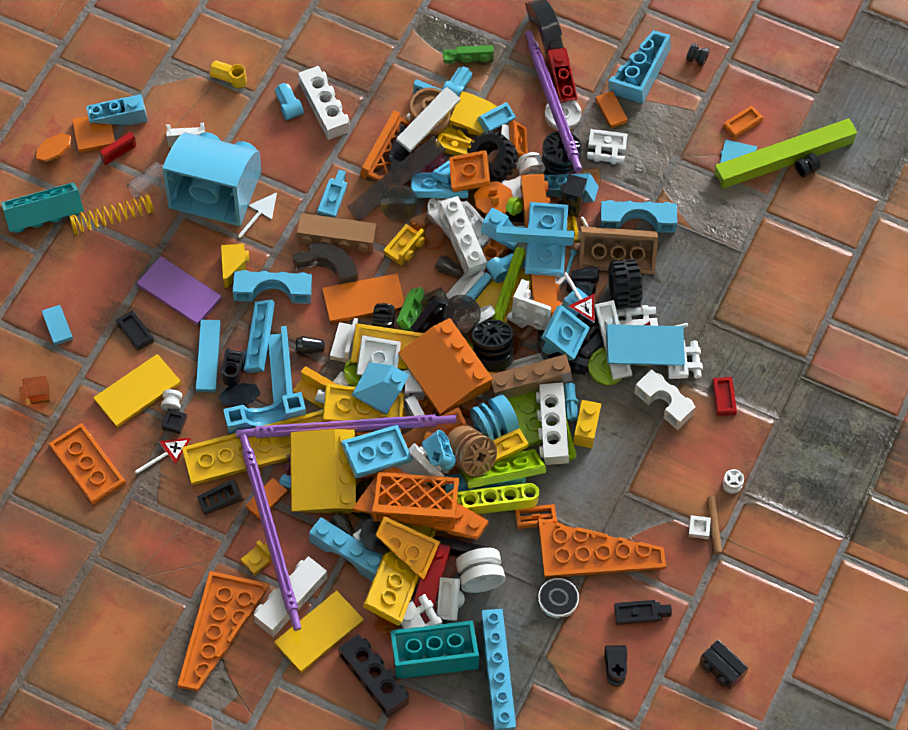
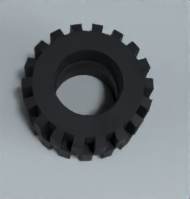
(506, 157)
(625, 283)

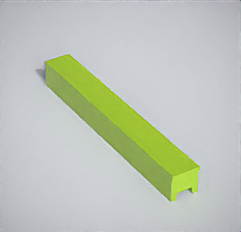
(785, 153)

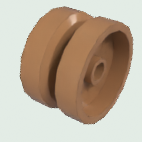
(420, 101)

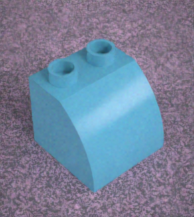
(211, 177)

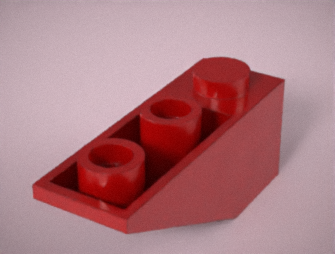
(561, 75)

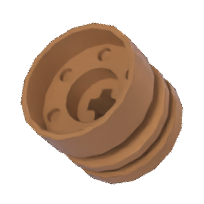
(472, 450)

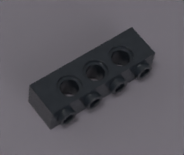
(388, 703)

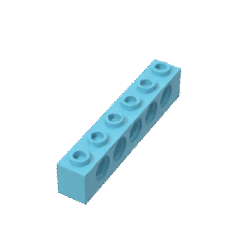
(498, 670)

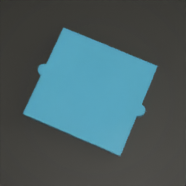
(735, 149)

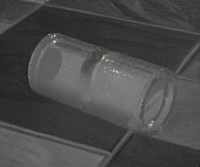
(146, 181)

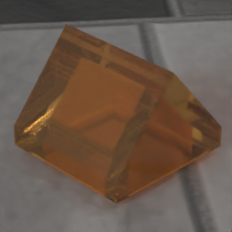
(595, 173)
(419, 222)

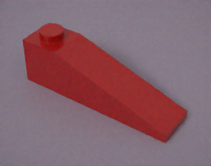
(431, 582)

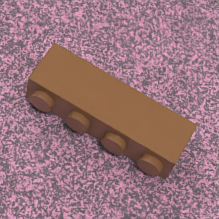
(337, 232)
(528, 377)

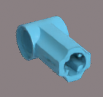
(459, 80)
(289, 104)
(499, 267)

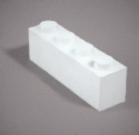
(304, 581)

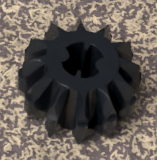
(383, 315)

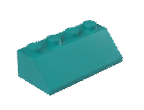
(42, 207)
(434, 649)

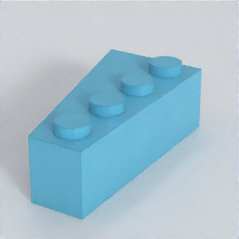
(640, 71)

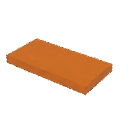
(359, 297)
(87, 464)

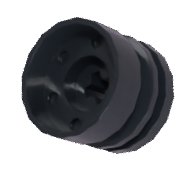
(555, 155)
(493, 344)

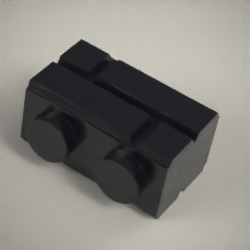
(723, 664)

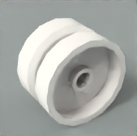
(480, 570)

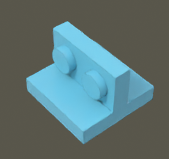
(564, 333)

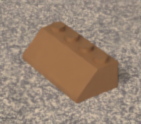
(604, 245)

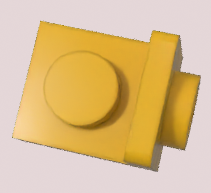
(257, 558)

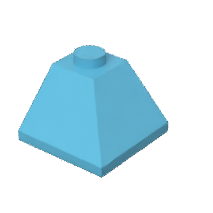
(380, 386)

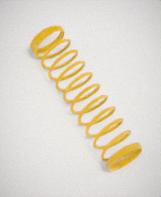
(149, 208)

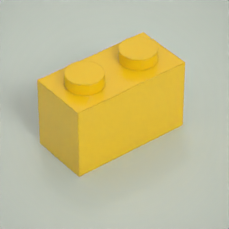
(587, 424)

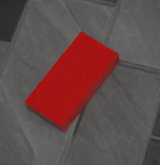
(118, 148)
(724, 396)

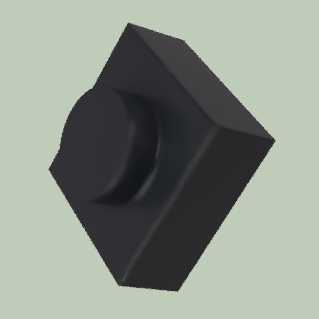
(174, 421)

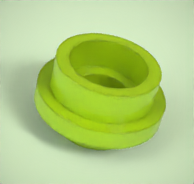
(514, 206)

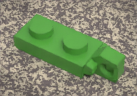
(469, 53)
(411, 309)

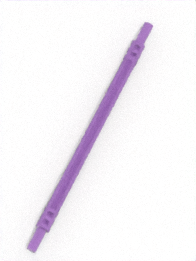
(553, 102)
(357, 425)
(270, 532)

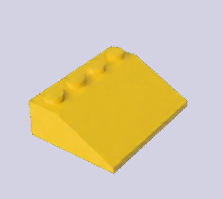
(321, 472)

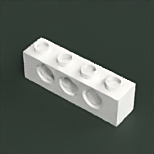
(309, 82)
(462, 236)
(558, 452)

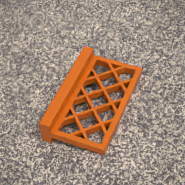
(381, 147)
(410, 513)

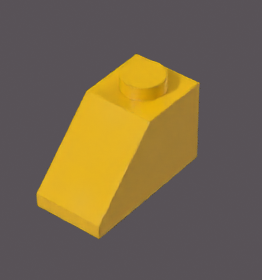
(233, 259)

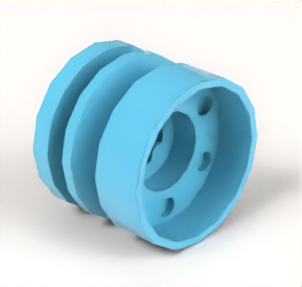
(496, 418)

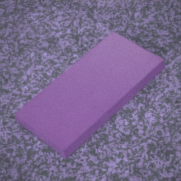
(179, 291)

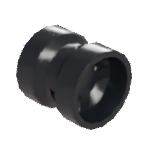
(699, 55)
(808, 164)

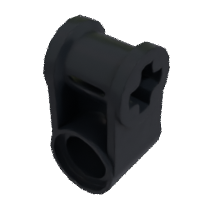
(233, 363)
(616, 662)

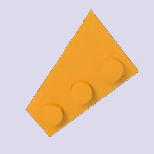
(408, 545)

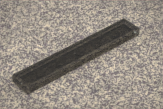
(397, 176)

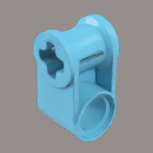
(439, 450)

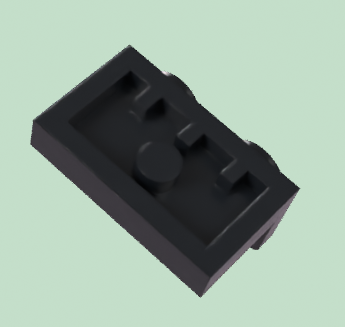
(430, 316)

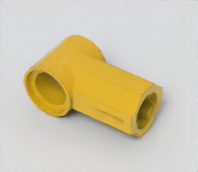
(229, 73)

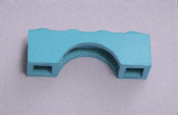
(660, 215)
(250, 284)
(248, 418)
(333, 539)

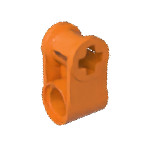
(495, 249)

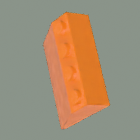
(445, 367)

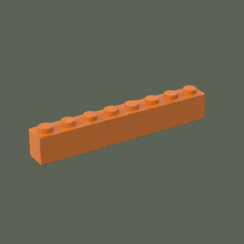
(543, 287)

